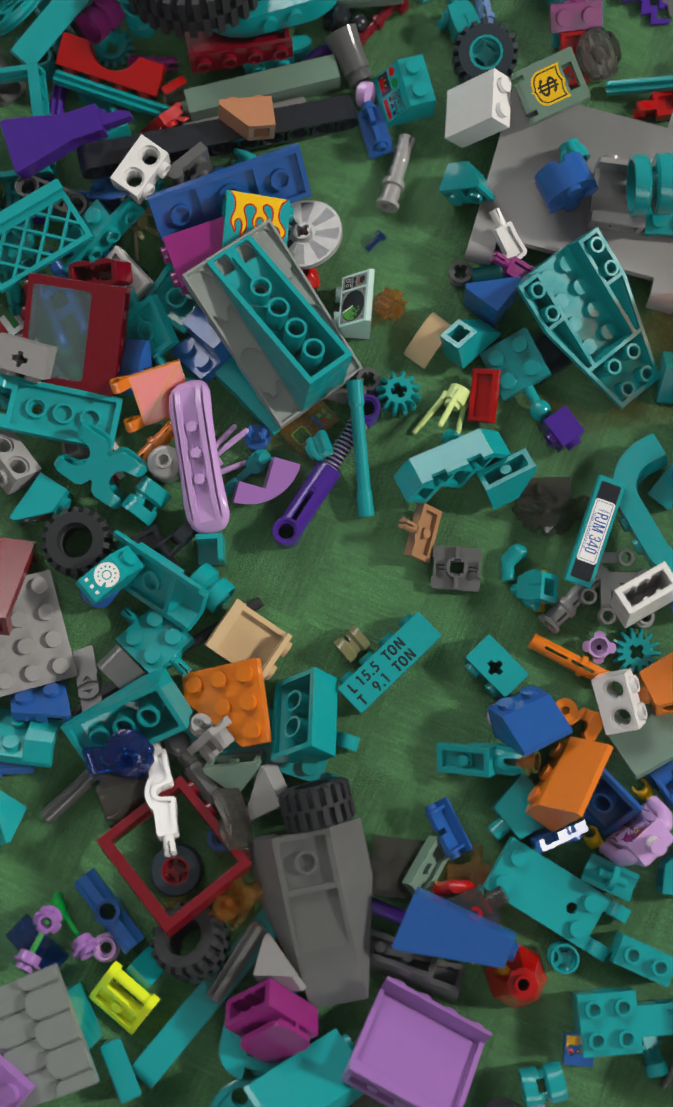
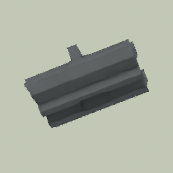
(447, 555)

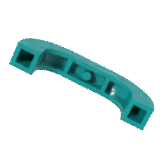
(277, 15)
(632, 468)

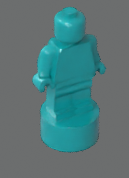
(654, 1064)

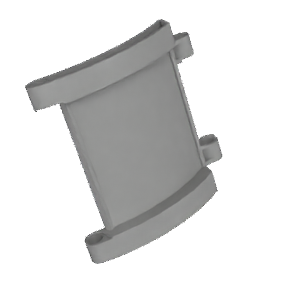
(527, 149)

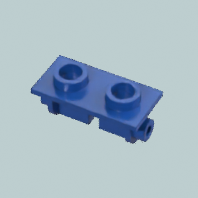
(374, 130)
(445, 821)

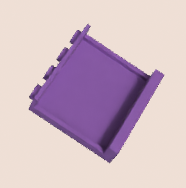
(414, 1050)

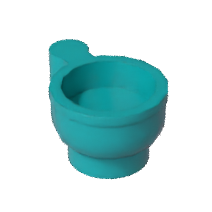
(573, 145)

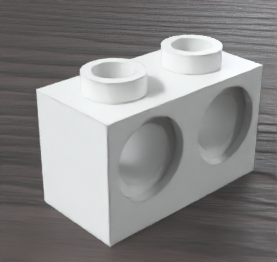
(134, 167)
(611, 701)

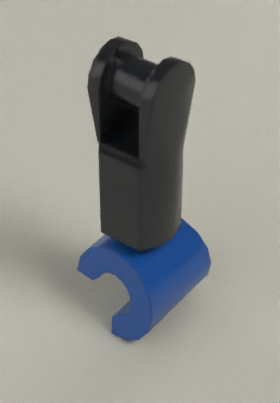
(180, 537)

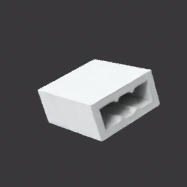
(478, 108)
(643, 595)

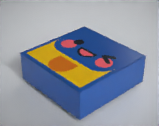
(570, 1052)

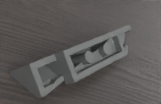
(416, 970)

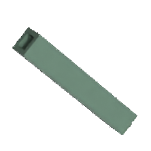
(283, 83)

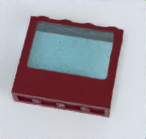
(84, 323)

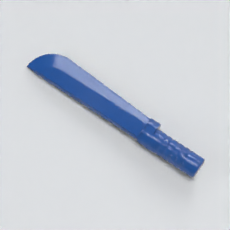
(92, 195)

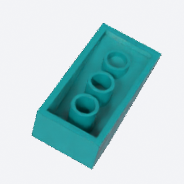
(147, 705)

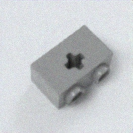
(39, 357)

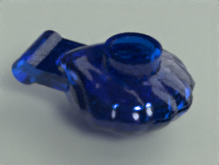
(124, 753)

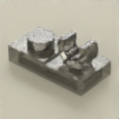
(545, 489)

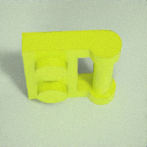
(118, 1002)

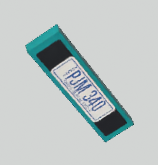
(594, 531)

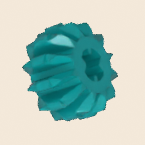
(405, 387)

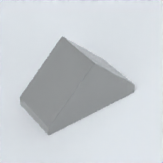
(265, 793)
(274, 965)

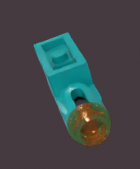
(485, 759)

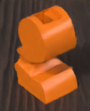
(591, 719)

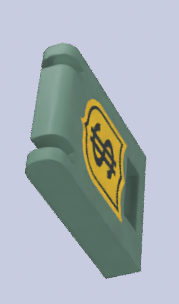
(547, 88)

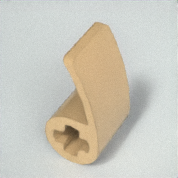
(426, 340)

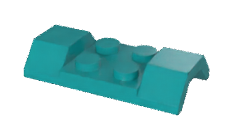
(165, 586)
(28, 740)

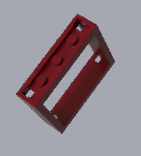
(172, 924)

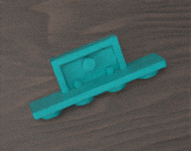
(105, 227)

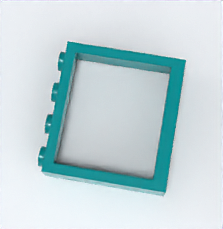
(39, 104)

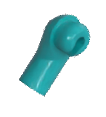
(510, 559)

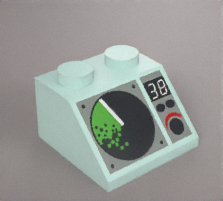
(355, 304)

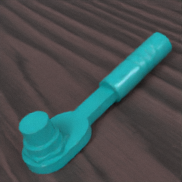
(254, 464)

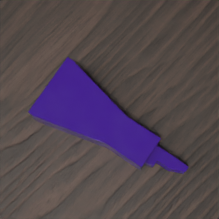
(45, 139)

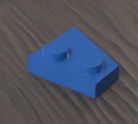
(41, 703)
(547, 840)

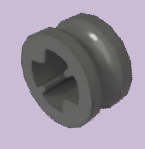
(461, 265)
(376, 379)

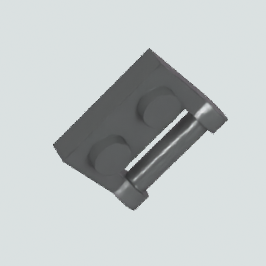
(194, 164)

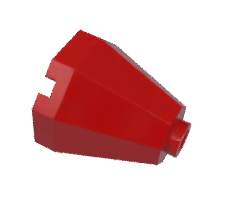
(525, 967)

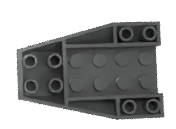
(320, 907)

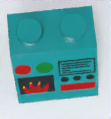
(405, 91)

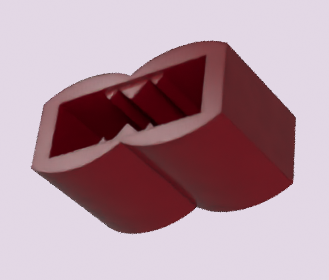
(102, 271)

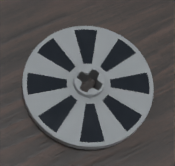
(323, 232)

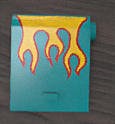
(246, 211)

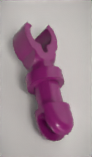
(165, 61)

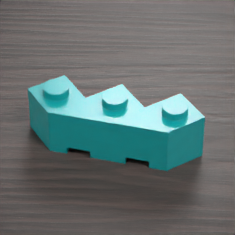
(449, 464)

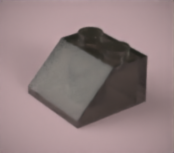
(391, 862)

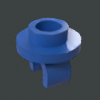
(257, 437)

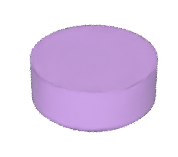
(365, 92)

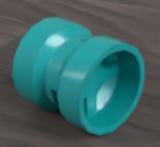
(567, 961)

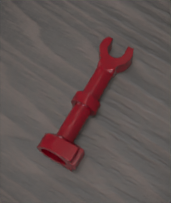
(377, 20)

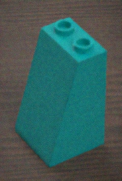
(308, 1077)

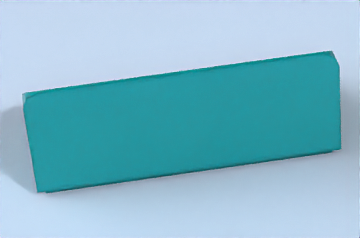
(120, 1070)

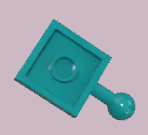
(520, 369)

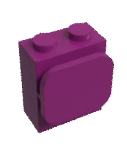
(191, 247)
(271, 1021)

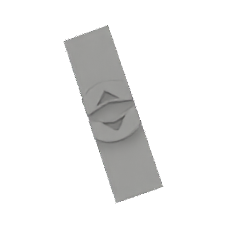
(87, 677)

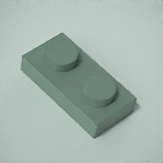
(426, 866)

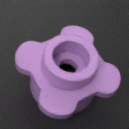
(599, 639)

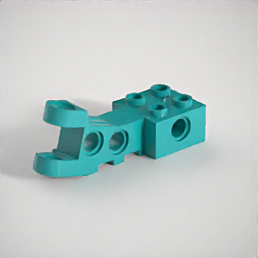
(613, 1021)

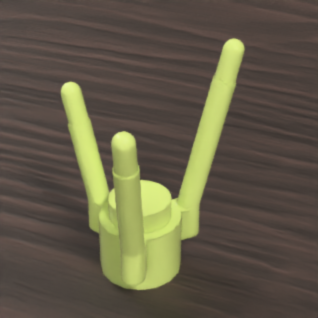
(454, 400)

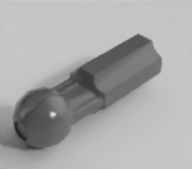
(193, 765)

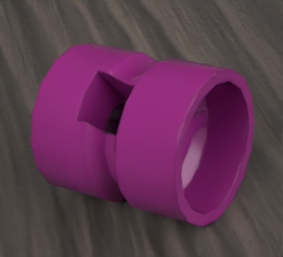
(99, 20)

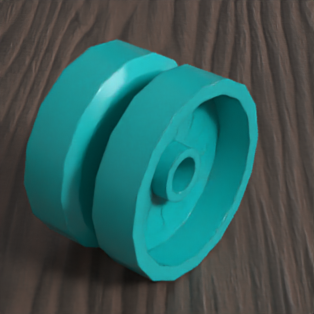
(649, 184)

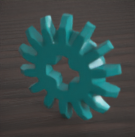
(123, 47)
(635, 640)

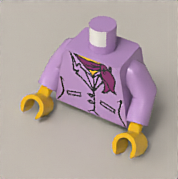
(641, 837)

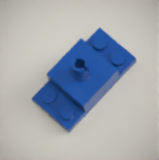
(202, 350)

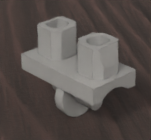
(211, 738)

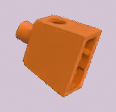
(657, 685)

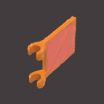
(151, 392)

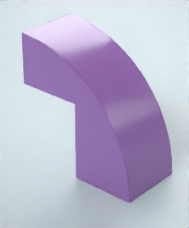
(278, 478)

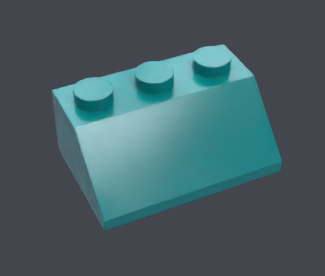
(305, 718)

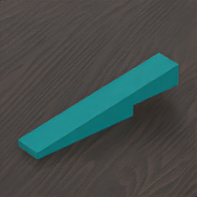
(46, 30)

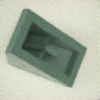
(234, 769)

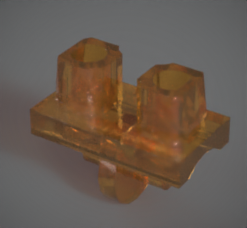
(237, 902)

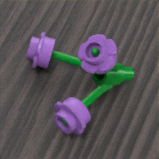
(49, 920)

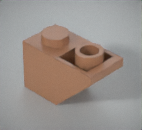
(249, 116)

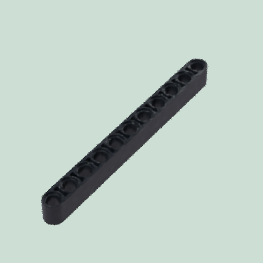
(292, 124)

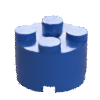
(565, 183)

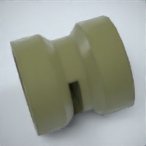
(352, 643)

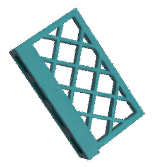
(25, 210)

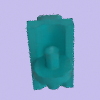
(609, 877)

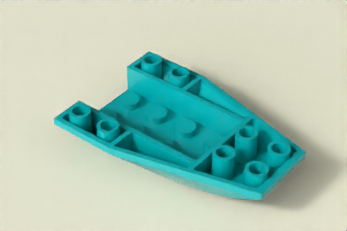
(592, 316)

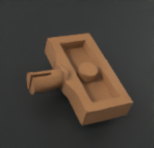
(421, 532)

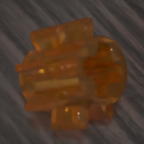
(390, 304)

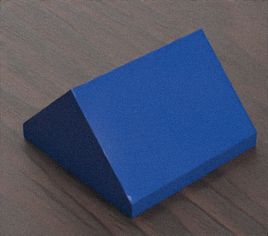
(491, 298)
(610, 805)

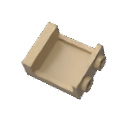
(248, 635)

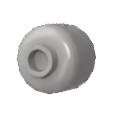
(164, 464)

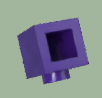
(562, 430)

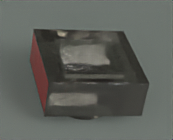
(174, 90)

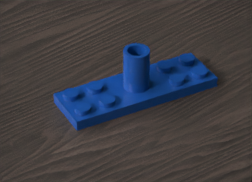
(200, 200)

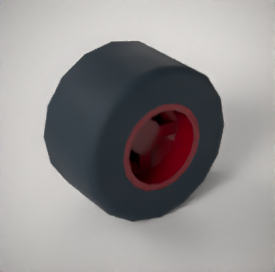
(167, 871)

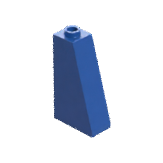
(452, 932)

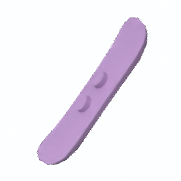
(198, 457)

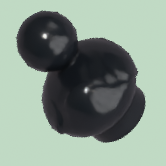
(340, 17)

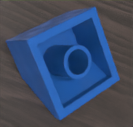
(528, 720)

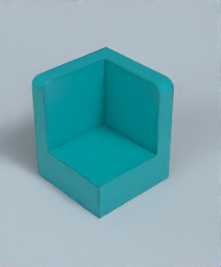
(211, 549)

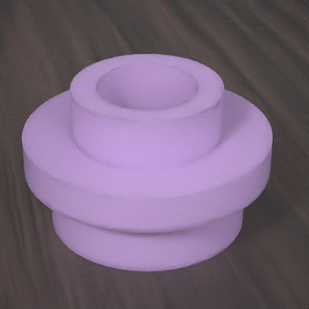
(103, 956)

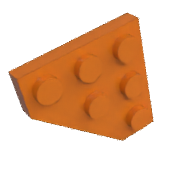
(233, 692)

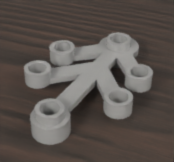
(609, 582)

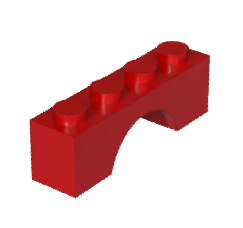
(79, 56)

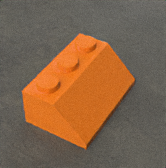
(567, 782)

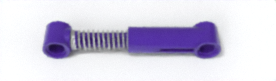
(320, 481)

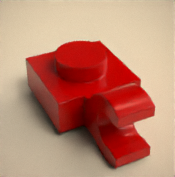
(659, 105)

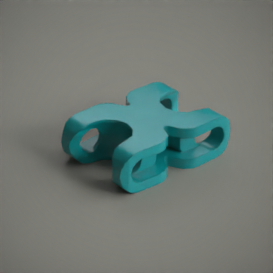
(101, 465)

